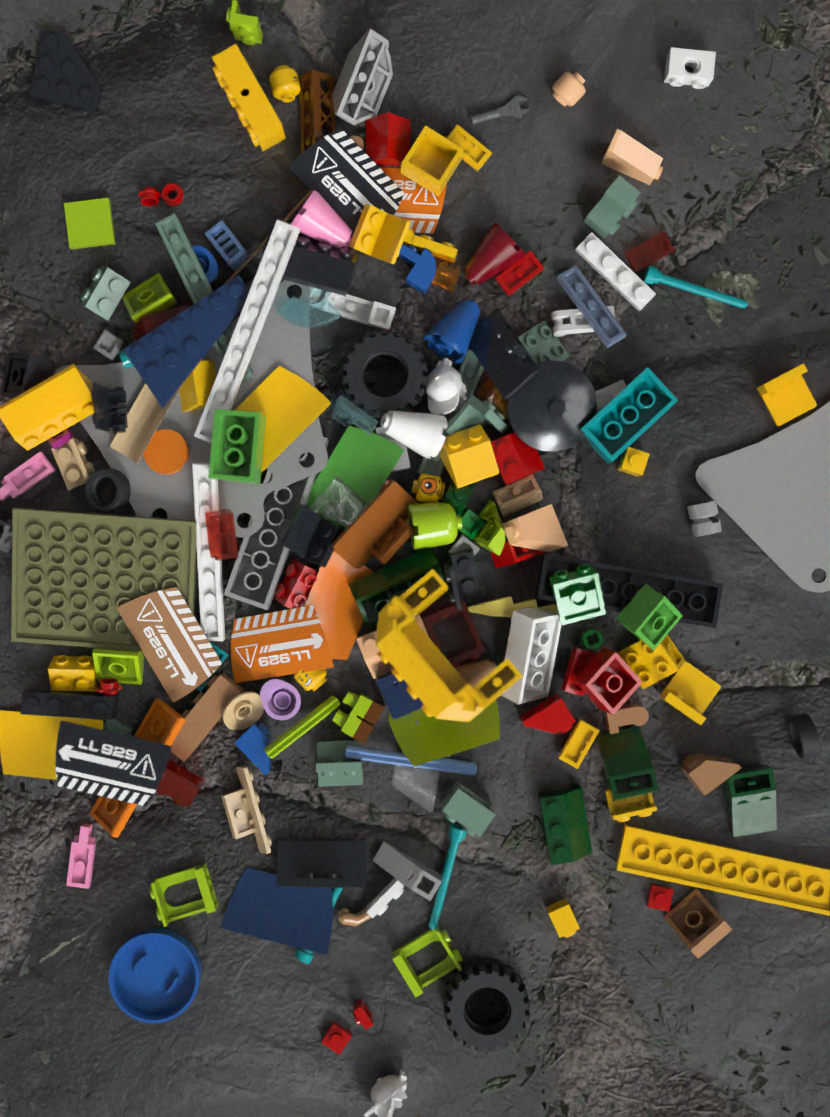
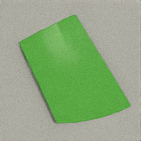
(361, 462)

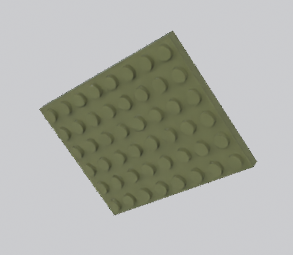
(84, 565)

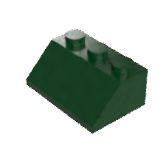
(565, 825)

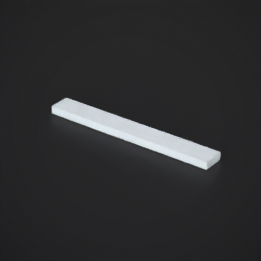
(209, 569)

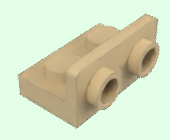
(73, 463)

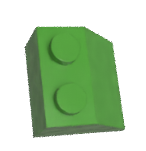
(649, 616)

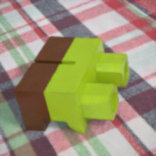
(363, 706)

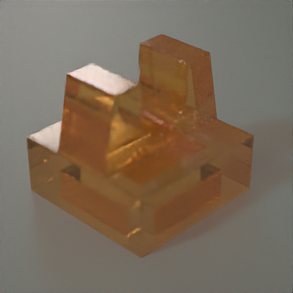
(446, 276)

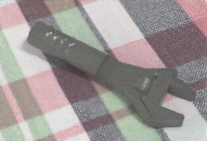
(510, 109)

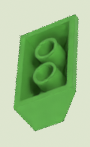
(237, 446)

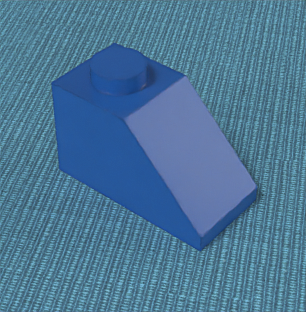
(253, 744)

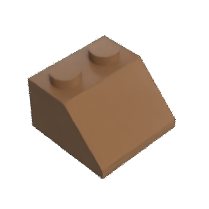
(707, 770)
(697, 923)

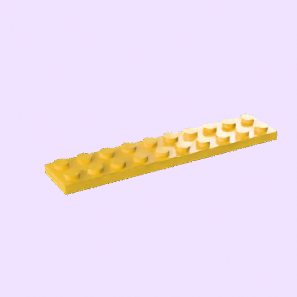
(724, 869)

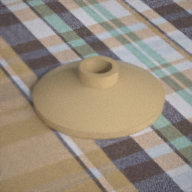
(243, 711)

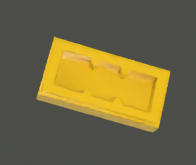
(474, 152)
(578, 743)

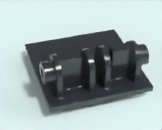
(105, 409)

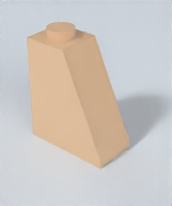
(632, 158)
(536, 530)

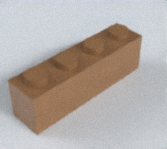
(204, 715)

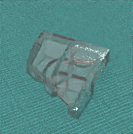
(339, 503)
(417, 784)

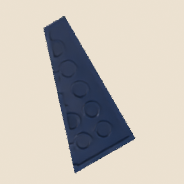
(177, 347)

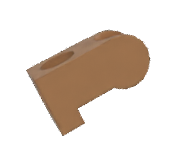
(626, 715)

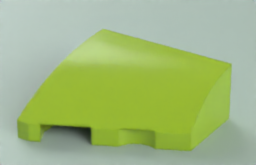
(492, 533)

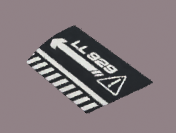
(346, 177)
(109, 763)

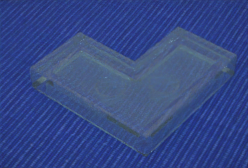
(350, 414)

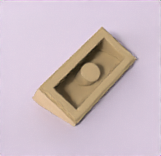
(518, 495)

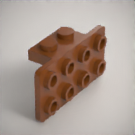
(378, 528)

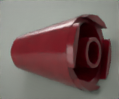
(493, 255)

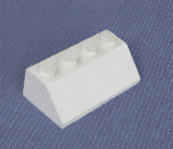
(533, 652)

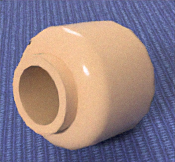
(569, 88)

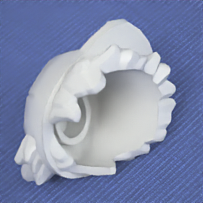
(445, 389)
(387, 1095)

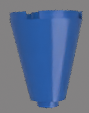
(454, 331)

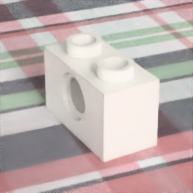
(701, 62)

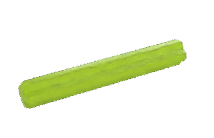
(302, 727)

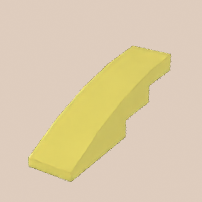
(504, 607)

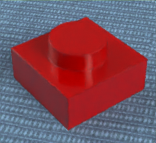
(659, 897)
(362, 1014)
(336, 1038)

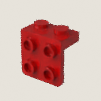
(296, 585)

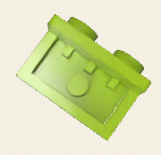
(244, 27)

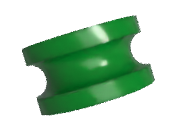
(594, 645)

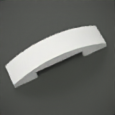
(357, 309)

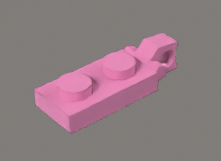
(26, 476)
(82, 858)

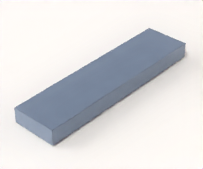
(591, 306)

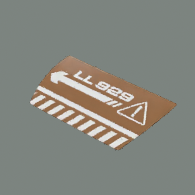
(171, 640)

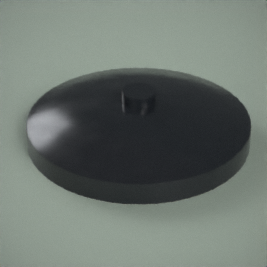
(552, 407)

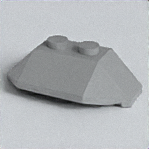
(363, 79)

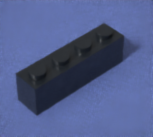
(69, 704)

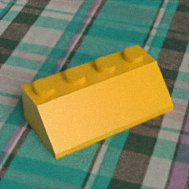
(48, 407)

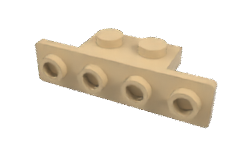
(244, 813)

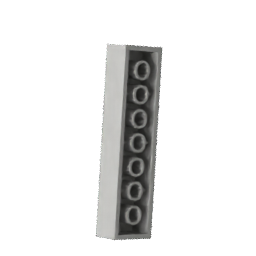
(261, 554)

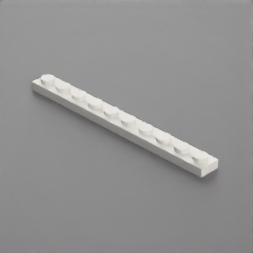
(249, 325)

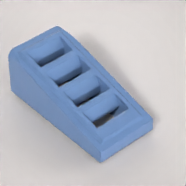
(235, 257)

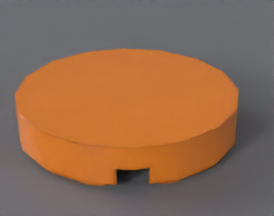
(167, 452)

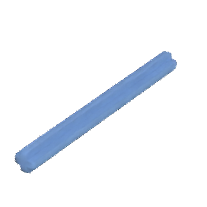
(399, 758)

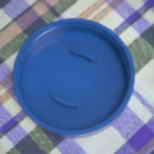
(155, 975)

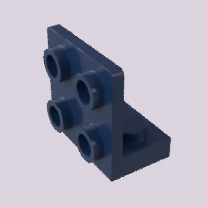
(396, 696)

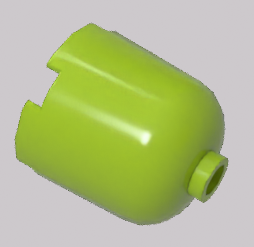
(433, 524)

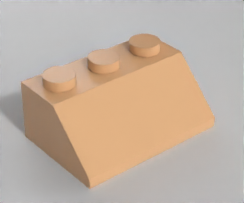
(369, 651)

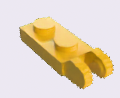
(444, 251)

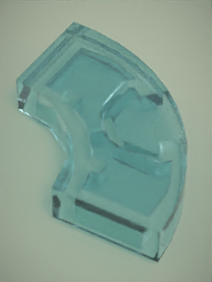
(309, 314)

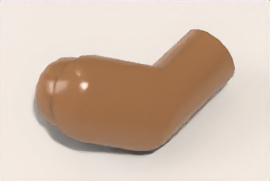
(352, 919)

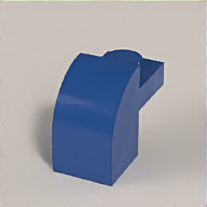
(423, 268)

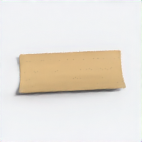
(142, 424)

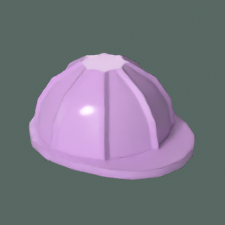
(280, 699)

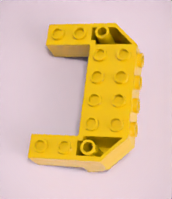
(423, 664)

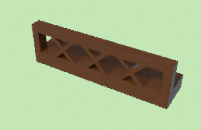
(310, 107)

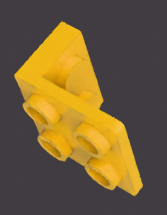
(379, 234)
(787, 395)
(653, 665)
(690, 692)

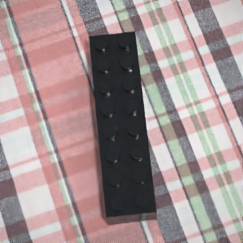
(693, 598)

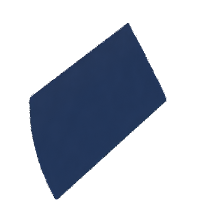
(280, 912)

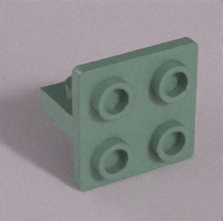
(334, 767)

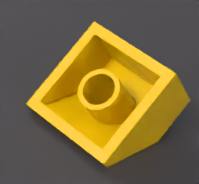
(468, 456)

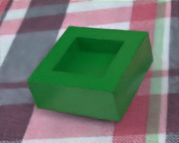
(470, 524)

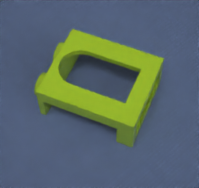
(168, 913)
(415, 982)

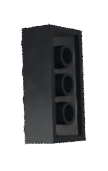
(320, 265)

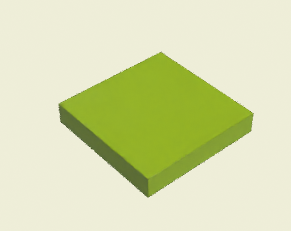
(89, 223)

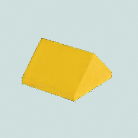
(198, 386)

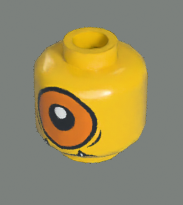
(428, 488)

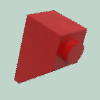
(512, 554)

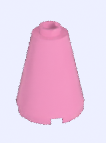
(322, 223)

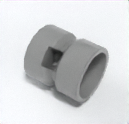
(704, 519)

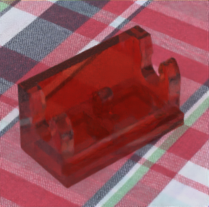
(221, 534)

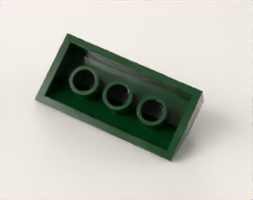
(380, 587)

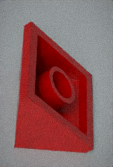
(388, 139)

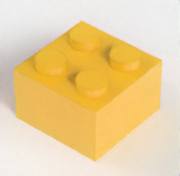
(431, 160)

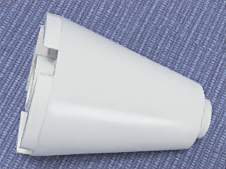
(416, 430)

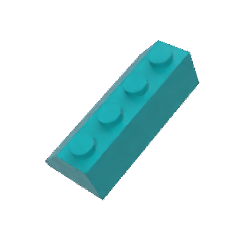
(628, 415)

